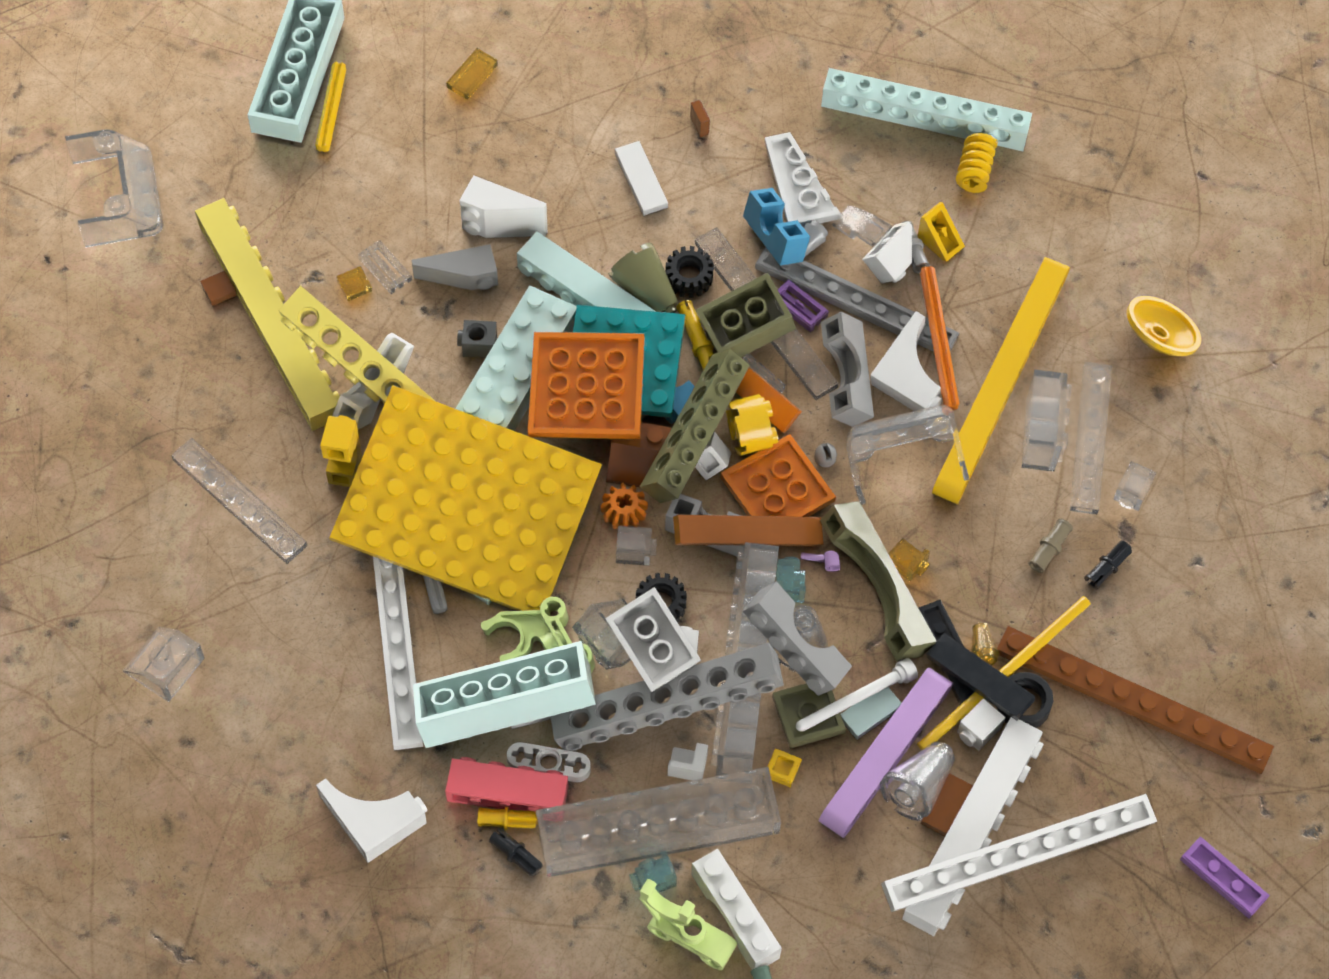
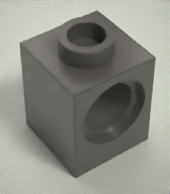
(471, 329)

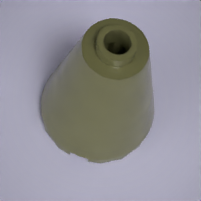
(645, 279)

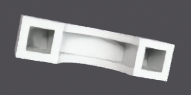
(748, 927)

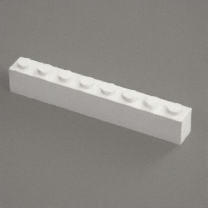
(980, 814)

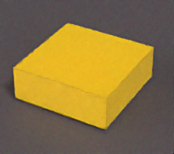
(783, 767)

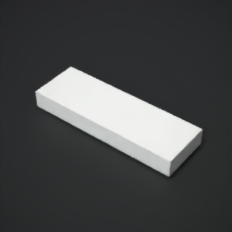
(641, 178)

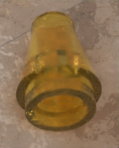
(983, 643)

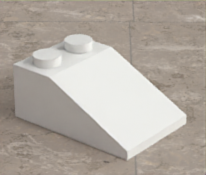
(500, 212)
(653, 639)

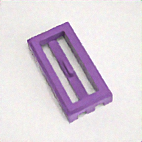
(809, 301)

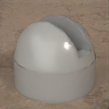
(820, 457)

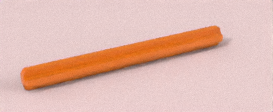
(939, 337)

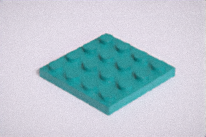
(661, 348)

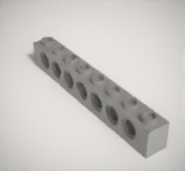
(704, 676)

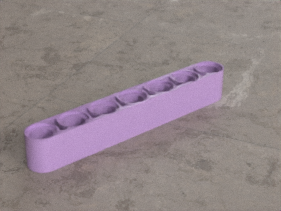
(885, 752)

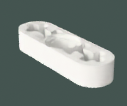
(542, 751)

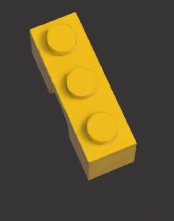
(342, 448)

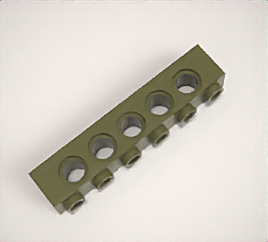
(694, 426)

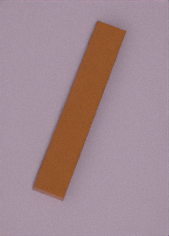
(750, 529)

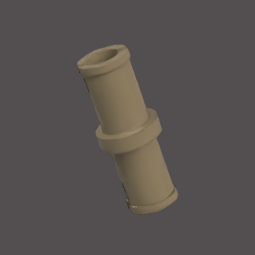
(1050, 545)

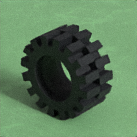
(694, 259)
(668, 586)

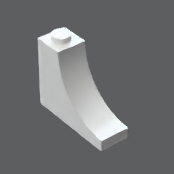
(901, 373)
(374, 824)

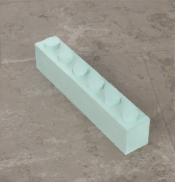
(571, 277)

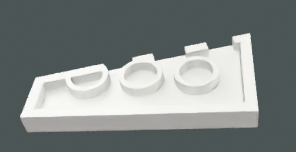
(798, 183)

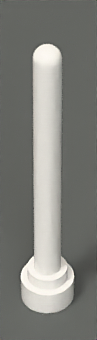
(902, 672)

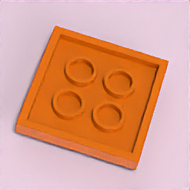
(778, 482)

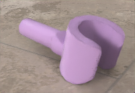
(830, 559)

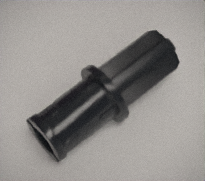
(1108, 564)
(515, 852)

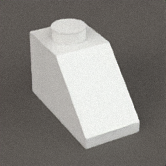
(891, 254)

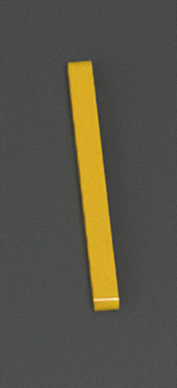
(1002, 378)

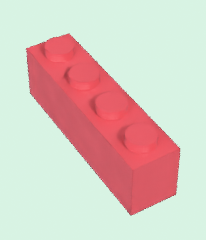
(502, 786)

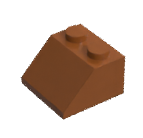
(633, 457)

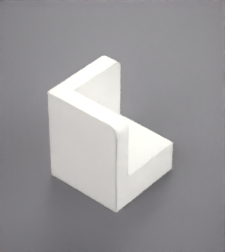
(714, 457)
(688, 763)

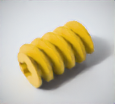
(976, 162)

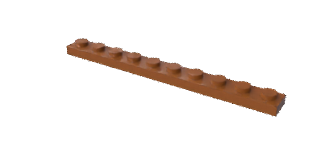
(1140, 702)

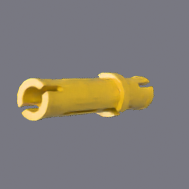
(701, 345)

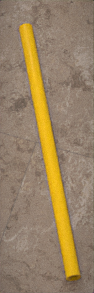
(1013, 665)

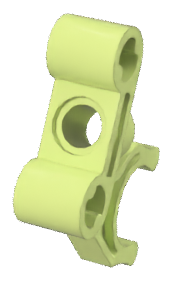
(536, 626)
(671, 920)

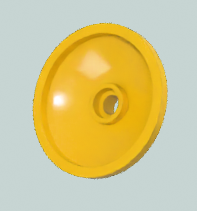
(1163, 326)

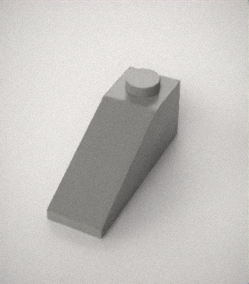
(464, 268)

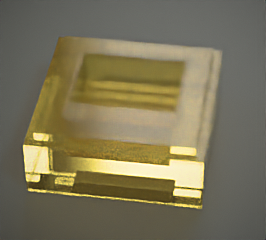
(354, 283)

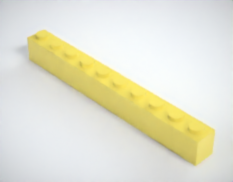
(262, 302)

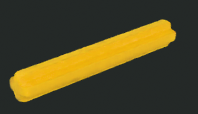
(330, 107)

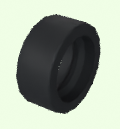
(1041, 687)

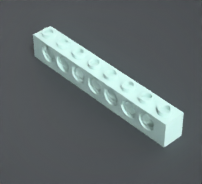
(924, 108)

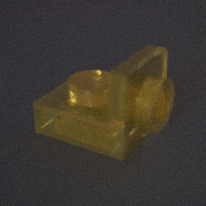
(909, 560)

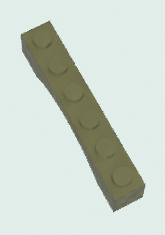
(904, 624)

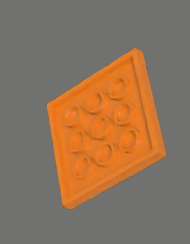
(586, 385)

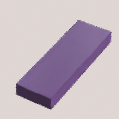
(1224, 877)

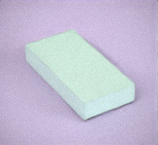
(870, 712)

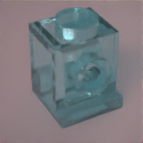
(791, 578)
(657, 870)

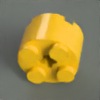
(750, 424)

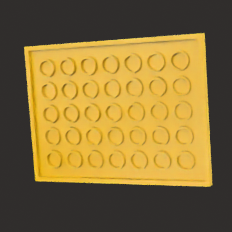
(465, 501)

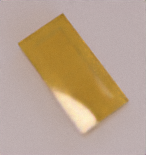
(472, 73)

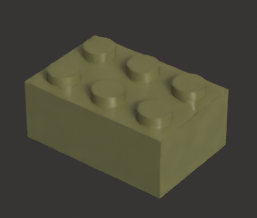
(746, 317)

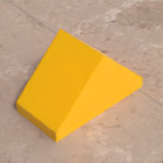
(940, 233)

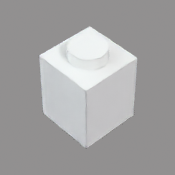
(980, 725)

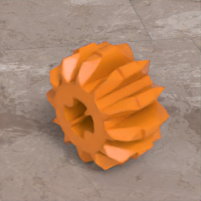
(624, 506)

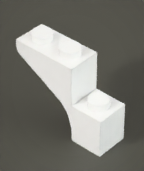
(355, 402)

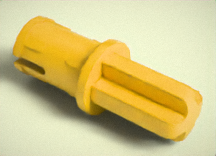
(506, 818)

